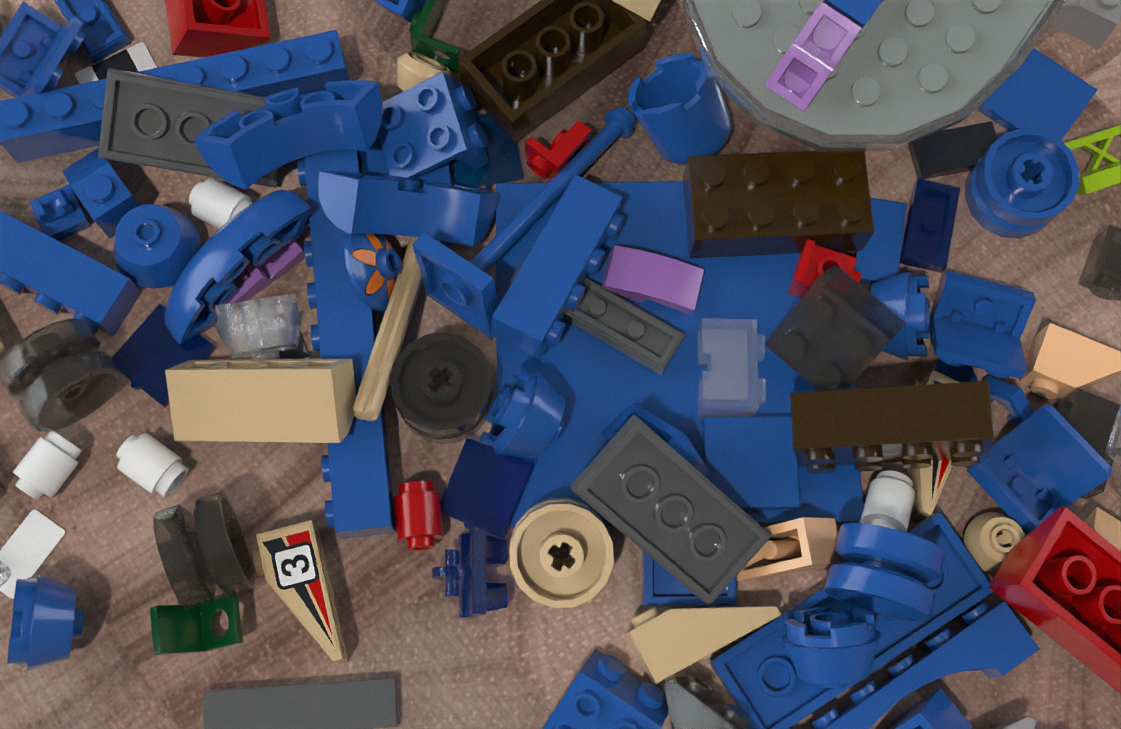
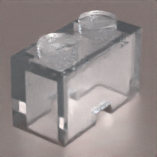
(732, 356)

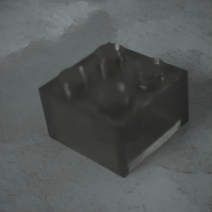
(834, 332)

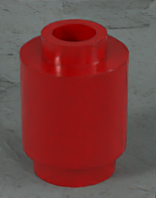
(418, 515)

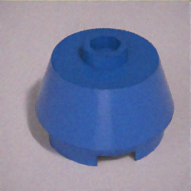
(154, 245)
(904, 299)
(524, 416)
(43, 622)
(831, 645)

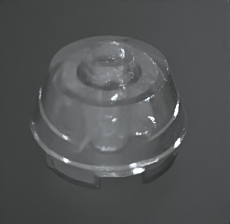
(260, 326)

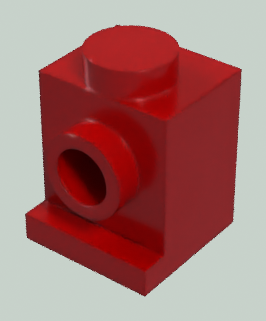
(813, 261)

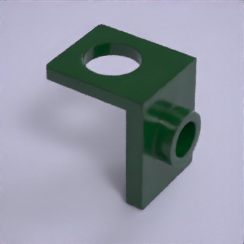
(421, 31)
(194, 631)

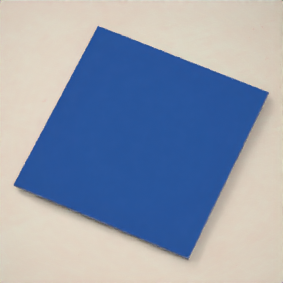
(604, 382)

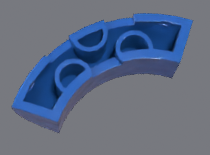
(292, 128)
(402, 208)
(245, 238)

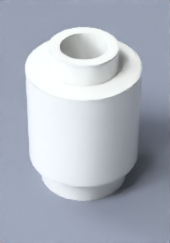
(216, 201)
(151, 465)
(46, 466)
(889, 501)

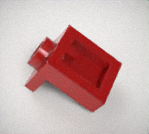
(562, 150)

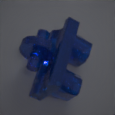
(466, 573)

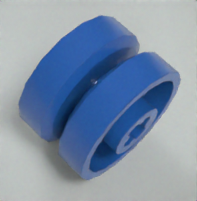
(1021, 183)
(885, 571)

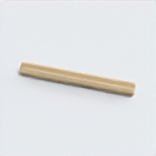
(389, 338)

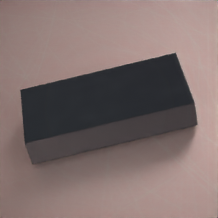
(951, 150)

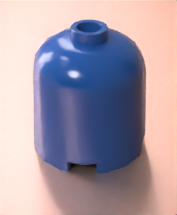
(681, 109)

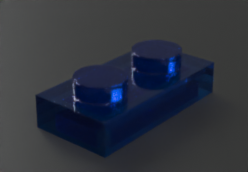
(929, 225)

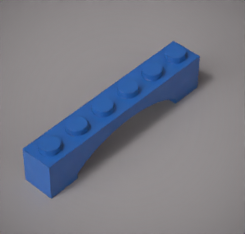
(987, 642)

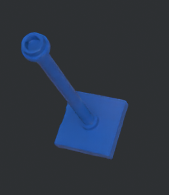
(463, 284)

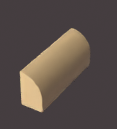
(262, 400)

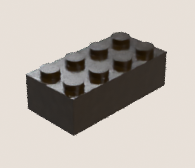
(549, 59)
(776, 203)
(892, 426)

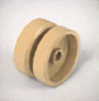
(568, 579)

